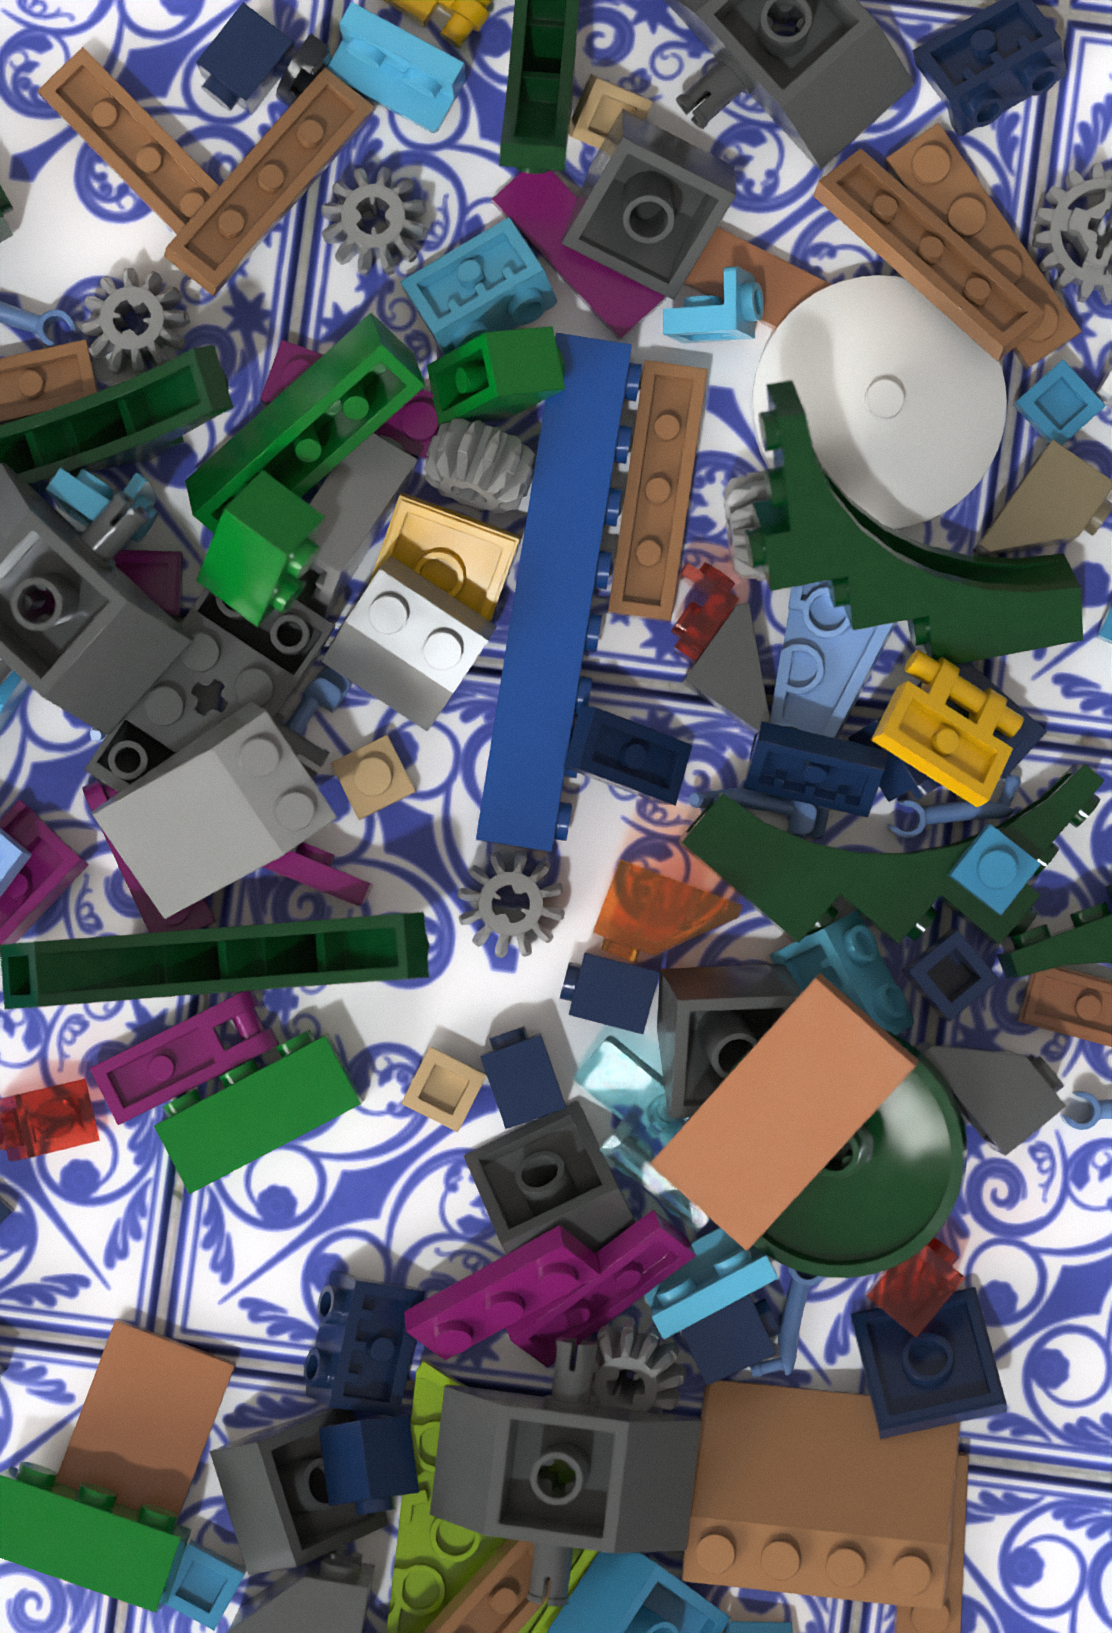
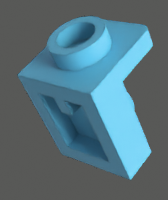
(710, 321)

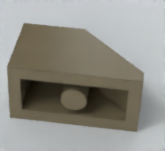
(1049, 505)

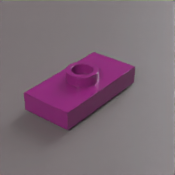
(314, 869)

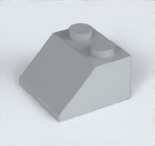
(408, 643)

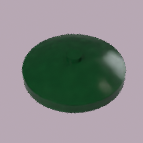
(883, 1188)

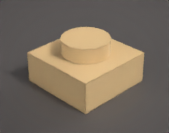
(601, 106)
(373, 777)
(444, 1089)

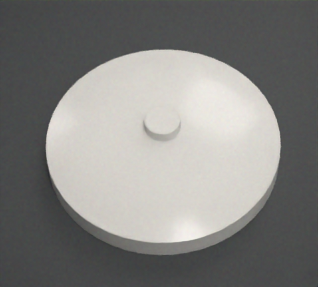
(890, 394)

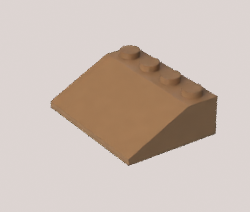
(815, 1503)

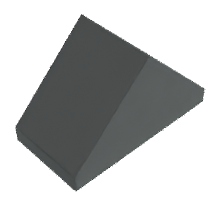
(731, 672)

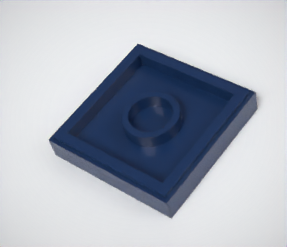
(932, 1378)

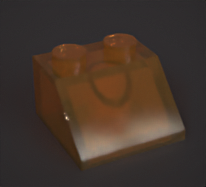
(655, 912)

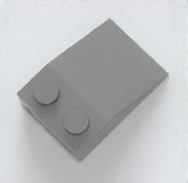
(214, 811)

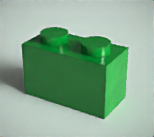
(497, 375)
(261, 549)

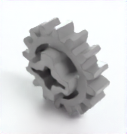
(1076, 228)

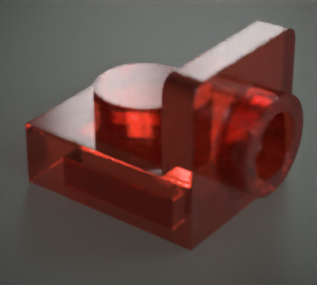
(700, 624)
(47, 1120)
(917, 1286)

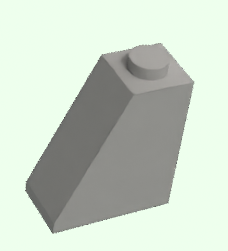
(355, 507)

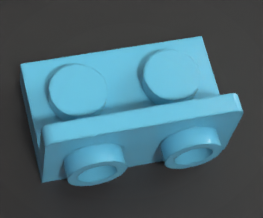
(396, 69)
(480, 288)
(87, 496)
(851, 961)
(708, 1282)

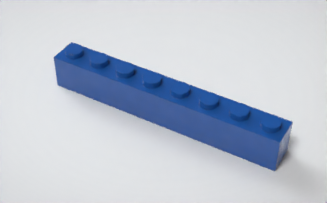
(555, 594)

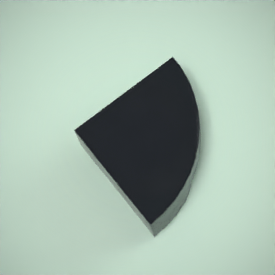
(303, 69)

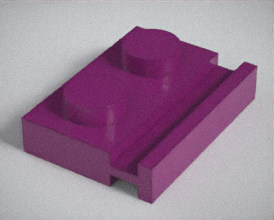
(43, 876)

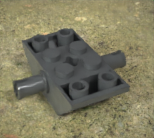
(815, 85)
(106, 634)
(251, 661)
(628, 1464)

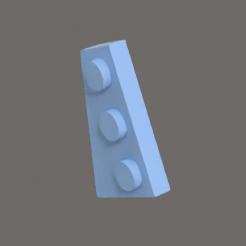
(822, 663)

